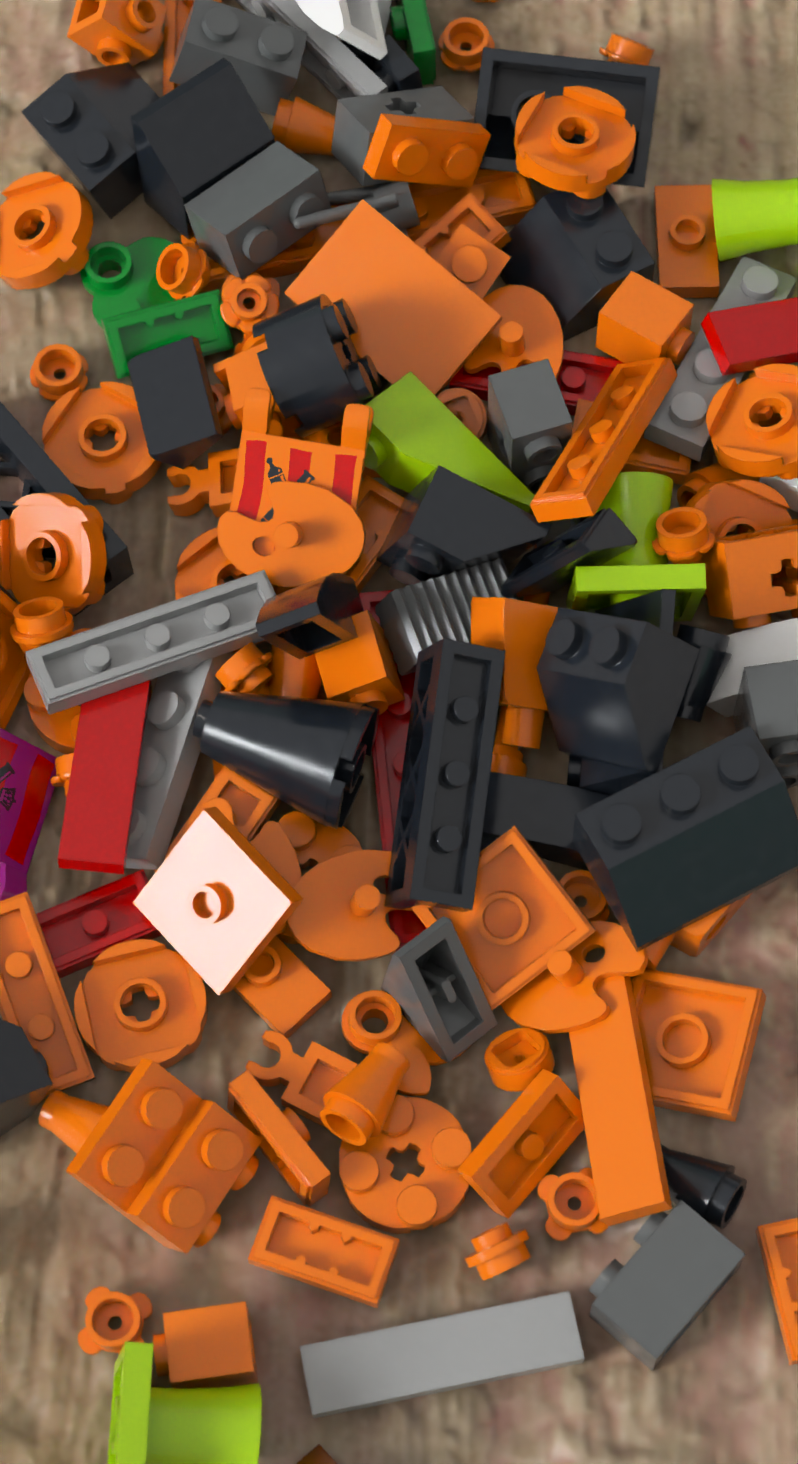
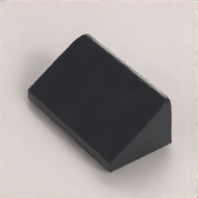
(175, 402)
(554, 562)

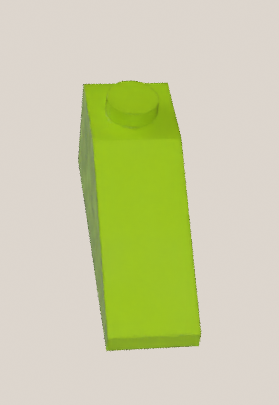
(418, 433)

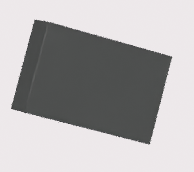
(439, 990)

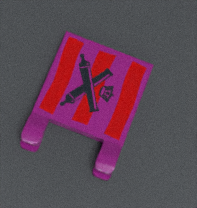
(23, 807)

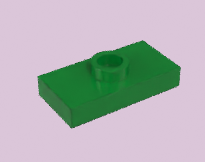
(412, 25)
(165, 323)

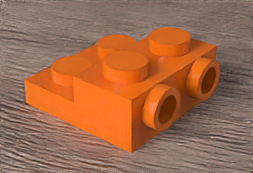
(166, 1158)

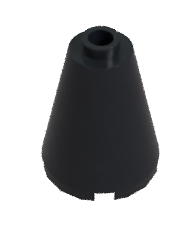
(292, 747)

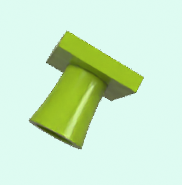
(754, 215)
(638, 502)
(180, 1423)

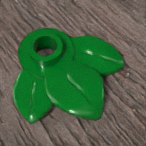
(134, 286)

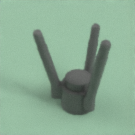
(389, 199)

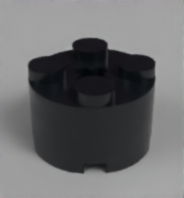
(314, 363)

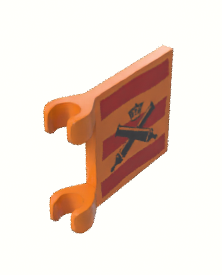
(276, 458)

